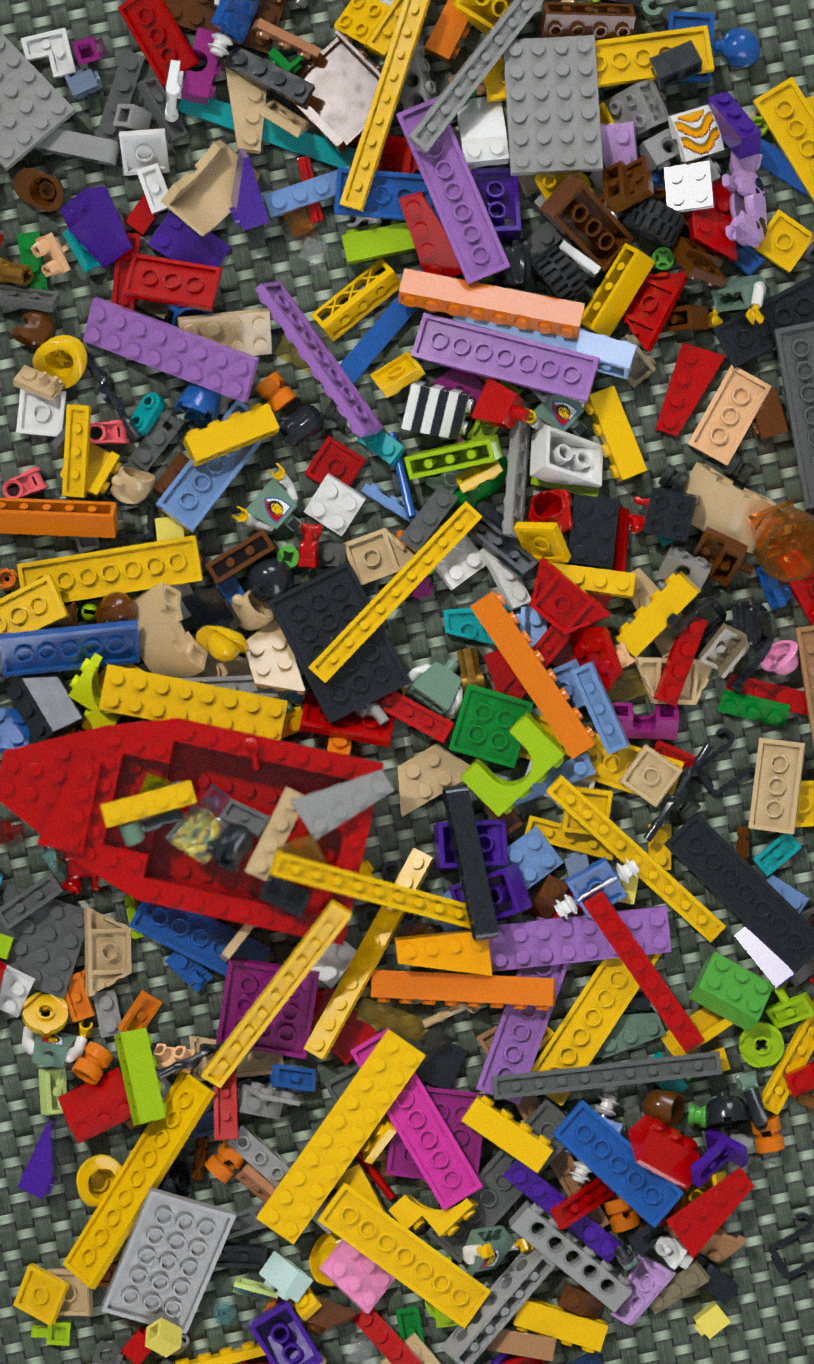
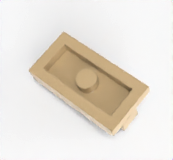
(38, 383)

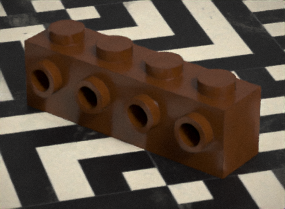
(584, 19)

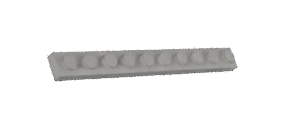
(472, 73)

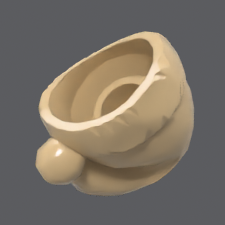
(131, 485)
(251, 611)

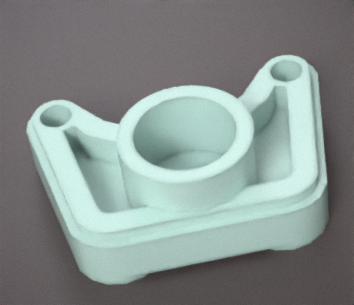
(446, 479)

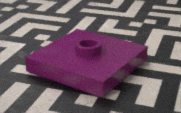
(462, 381)

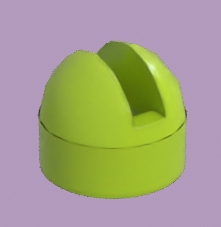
(759, 122)
(88, 617)

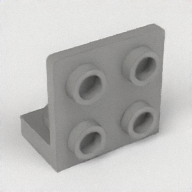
(639, 104)
(263, 1101)

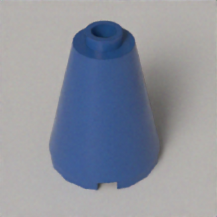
(199, 404)

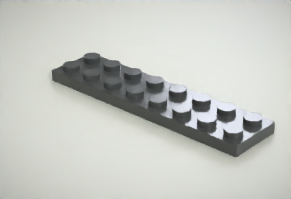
(796, 364)
(497, 1192)

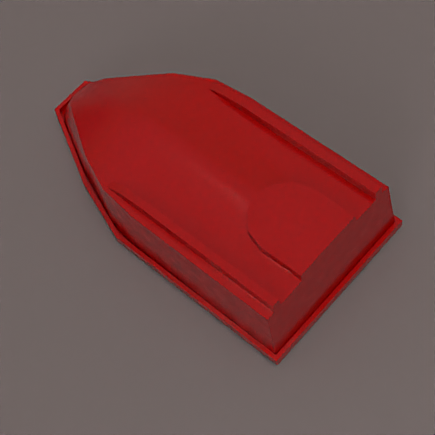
(207, 756)

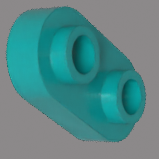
(148, 412)

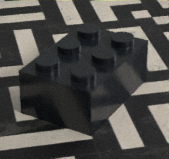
(593, 530)

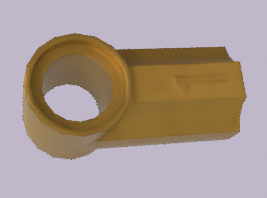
(15, 273)
(470, 668)

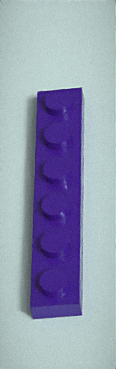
(548, 1196)

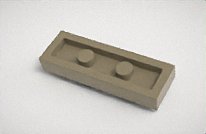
(680, 1285)

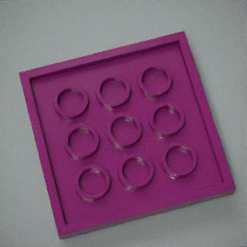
(290, 1026)
(452, 1107)

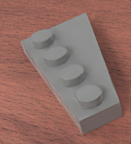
(334, 805)

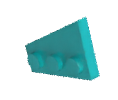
(466, 624)

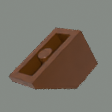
(687, 319)
(769, 418)
(545, 899)
(579, 1300)
(328, 1317)

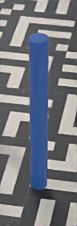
(403, 483)

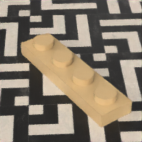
(274, 835)

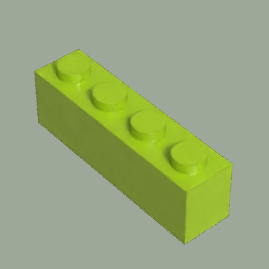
(377, 242)
(453, 457)
(140, 1076)

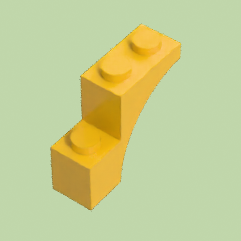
(445, 1222)

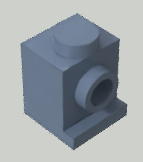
(83, 82)

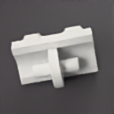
(673, 1252)

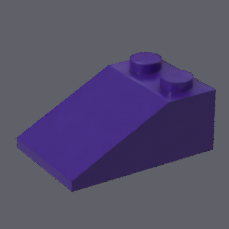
(246, 198)
(501, 200)
(97, 225)
(180, 242)
(492, 841)
(506, 890)
(42, 1166)
(284, 1336)

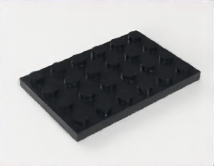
(313, 618)

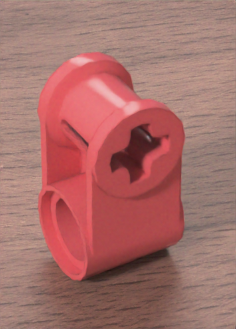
(110, 433)
(26, 484)

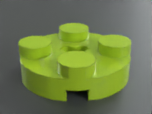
(762, 1057)

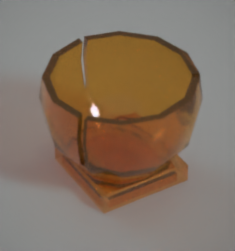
(784, 541)

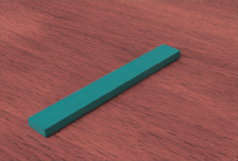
(305, 145)

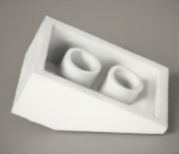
(482, 133)
(565, 458)

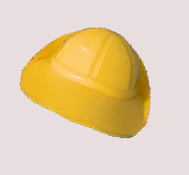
(62, 357)
(222, 642)
(96, 1177)
(320, 1252)

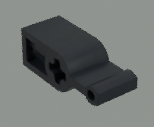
(719, 1283)

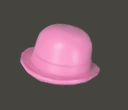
(782, 657)

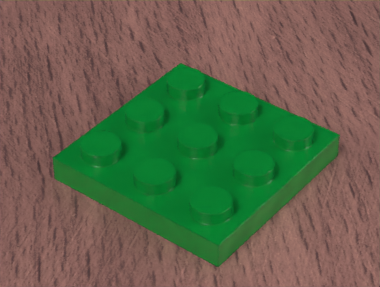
(485, 725)

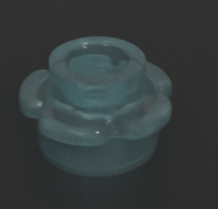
(223, 1319)

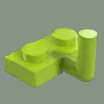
(789, 1009)

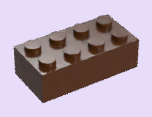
(586, 222)

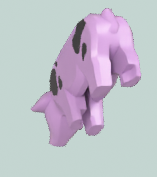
(746, 201)

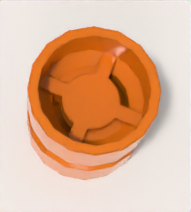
(275, 392)
(93, 1061)
(771, 1141)
(220, 1165)
(621, 1214)

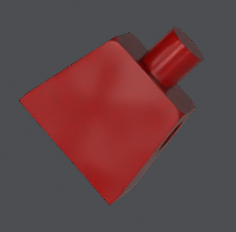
(499, 406)

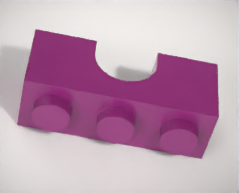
(199, 85)
(658, 725)

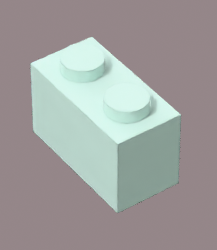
(285, 1277)

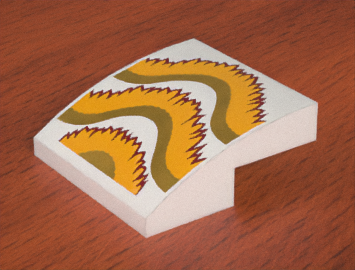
(696, 133)

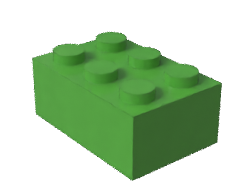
(731, 991)

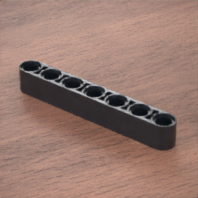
(470, 862)

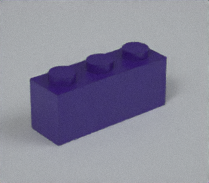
(735, 125)

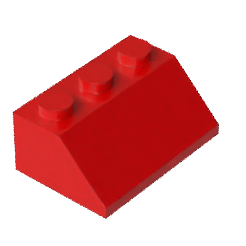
(96, 1107)
(663, 1150)

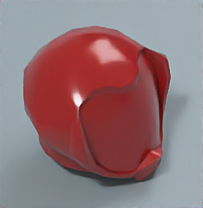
(552, 508)

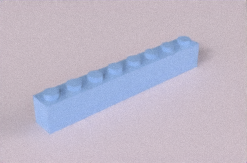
(614, 355)

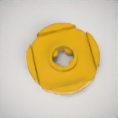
(45, 1025)

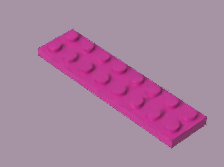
(427, 1137)

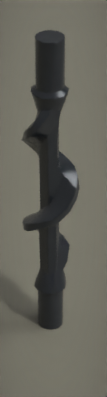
(107, 395)
(680, 793)
(192, 1061)

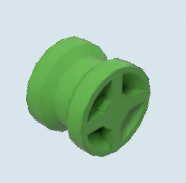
(665, 256)
(290, 558)
(697, 1115)

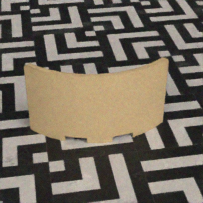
(206, 194)
(723, 504)
(162, 638)

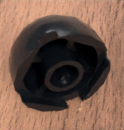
(270, 578)
(726, 1110)
(176, 1179)

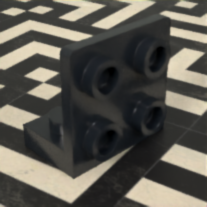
(670, 513)
(211, 609)

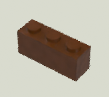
(240, 557)

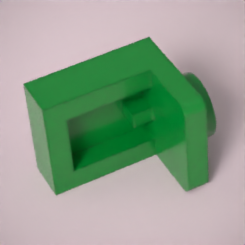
(277, 59)

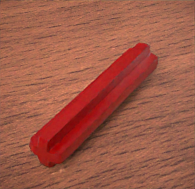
(306, 173)
(621, 541)

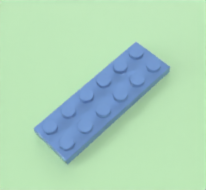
(201, 486)
(535, 860)

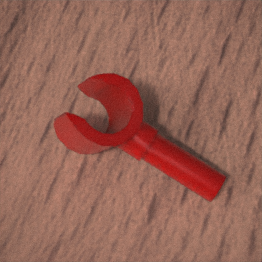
(252, 744)

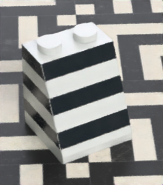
(437, 410)

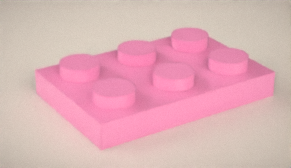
(356, 1276)

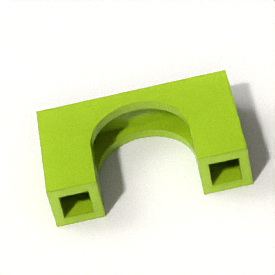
(501, 793)

